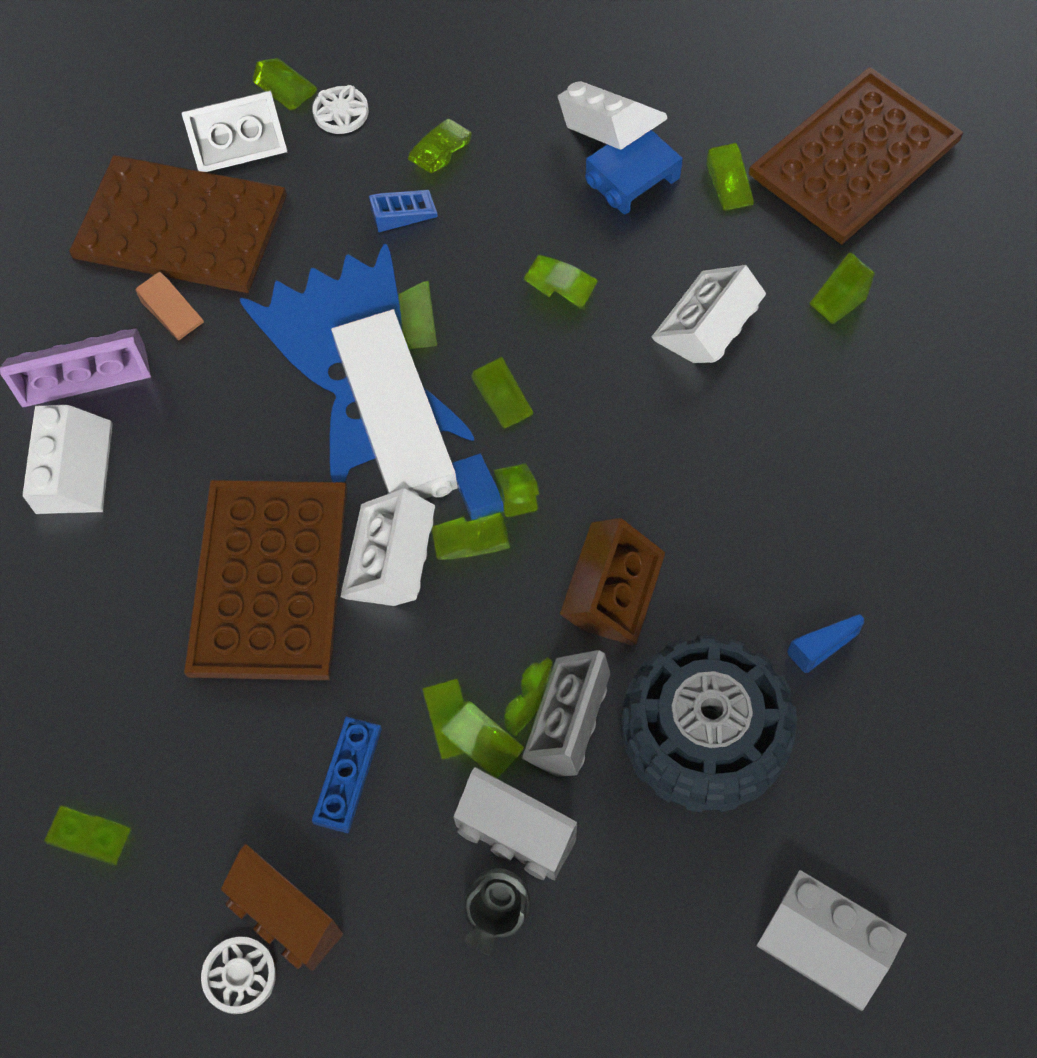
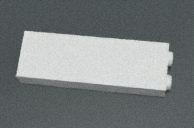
(394, 406)

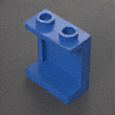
(632, 170)

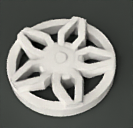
(340, 109)
(238, 975)

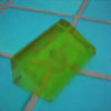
(283, 82)
(417, 316)
(482, 739)

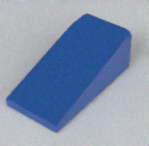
(477, 487)

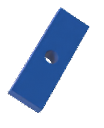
(342, 794)

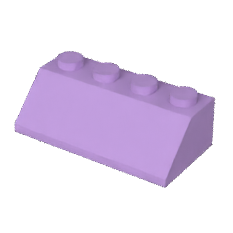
(76, 367)

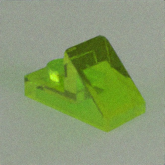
(517, 489)

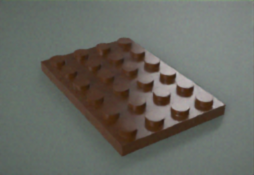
(855, 154)
(179, 223)
(267, 581)

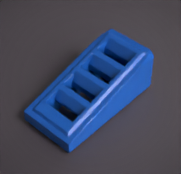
(394, 219)
(817, 646)

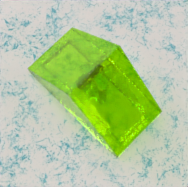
(844, 289)

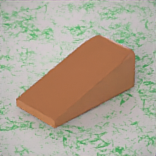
(168, 306)

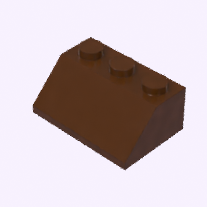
(613, 581)
(279, 910)

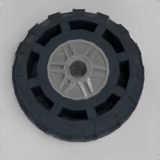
(708, 723)

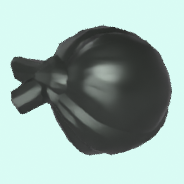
(496, 907)

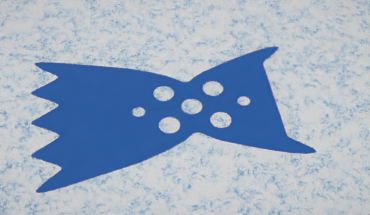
(303, 333)

